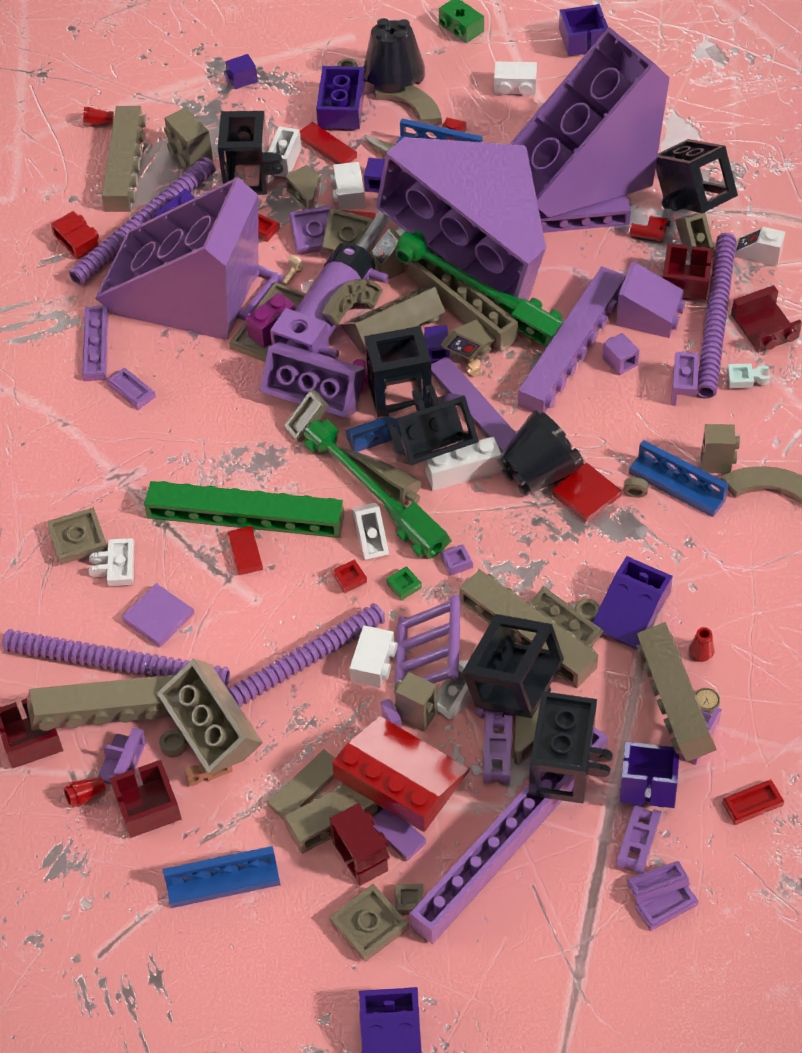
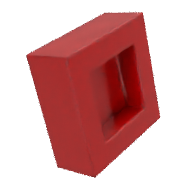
(454, 125)
(349, 576)

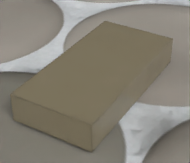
(308, 411)

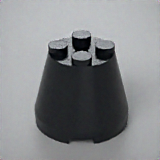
(393, 56)
(539, 454)

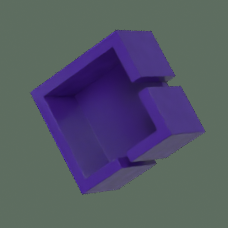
(581, 27)
(649, 775)

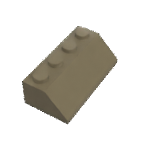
(402, 313)
(209, 717)

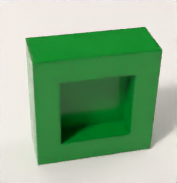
(404, 583)

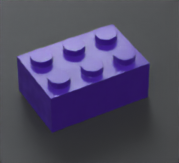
(340, 97)

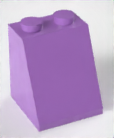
(649, 302)

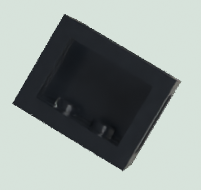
(246, 143)
(682, 179)
(397, 359)
(429, 427)
(512, 675)
(565, 745)

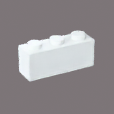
(464, 464)

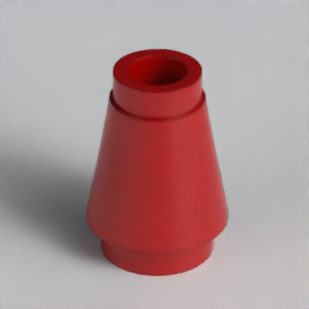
(97, 116)
(702, 645)
(84, 790)

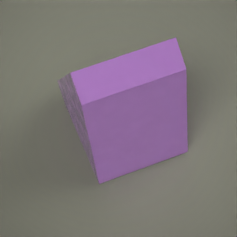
(597, 129)
(470, 205)
(189, 263)

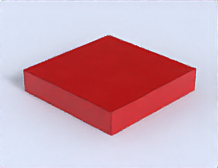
(586, 492)

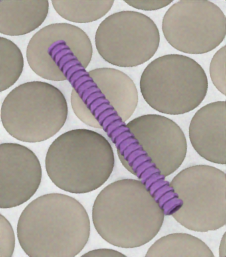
(109, 248)
(716, 315)
(306, 655)
(97, 656)

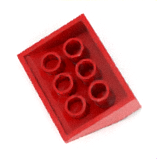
(399, 772)

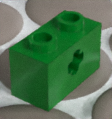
(461, 20)

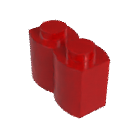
(75, 234)

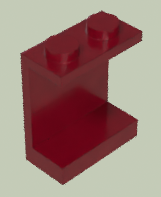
(764, 320)

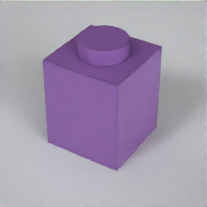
(620, 353)

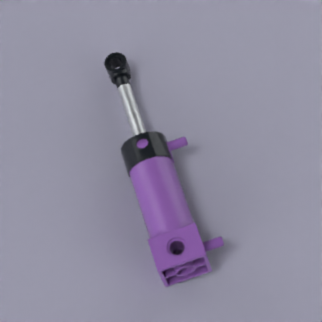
(307, 325)

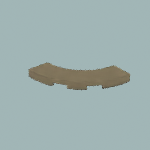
(419, 101)
(351, 292)
(764, 477)

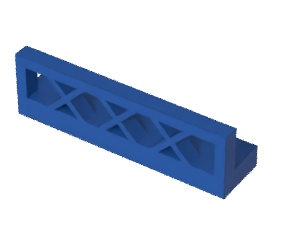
(440, 132)
(367, 435)
(678, 481)
(221, 877)

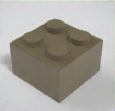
(187, 138)

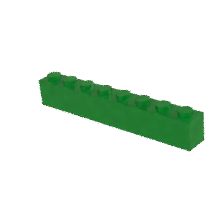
(244, 508)

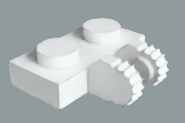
(120, 562)

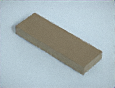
(566, 617)
(304, 785)

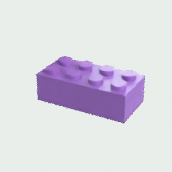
(295, 371)

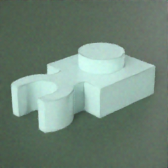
(744, 376)

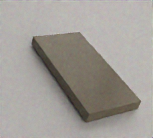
(247, 346)

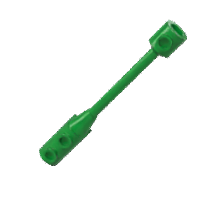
(531, 318)
(411, 521)

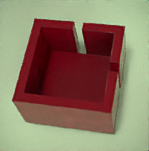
(690, 278)
(21, 742)
(147, 805)
(358, 839)

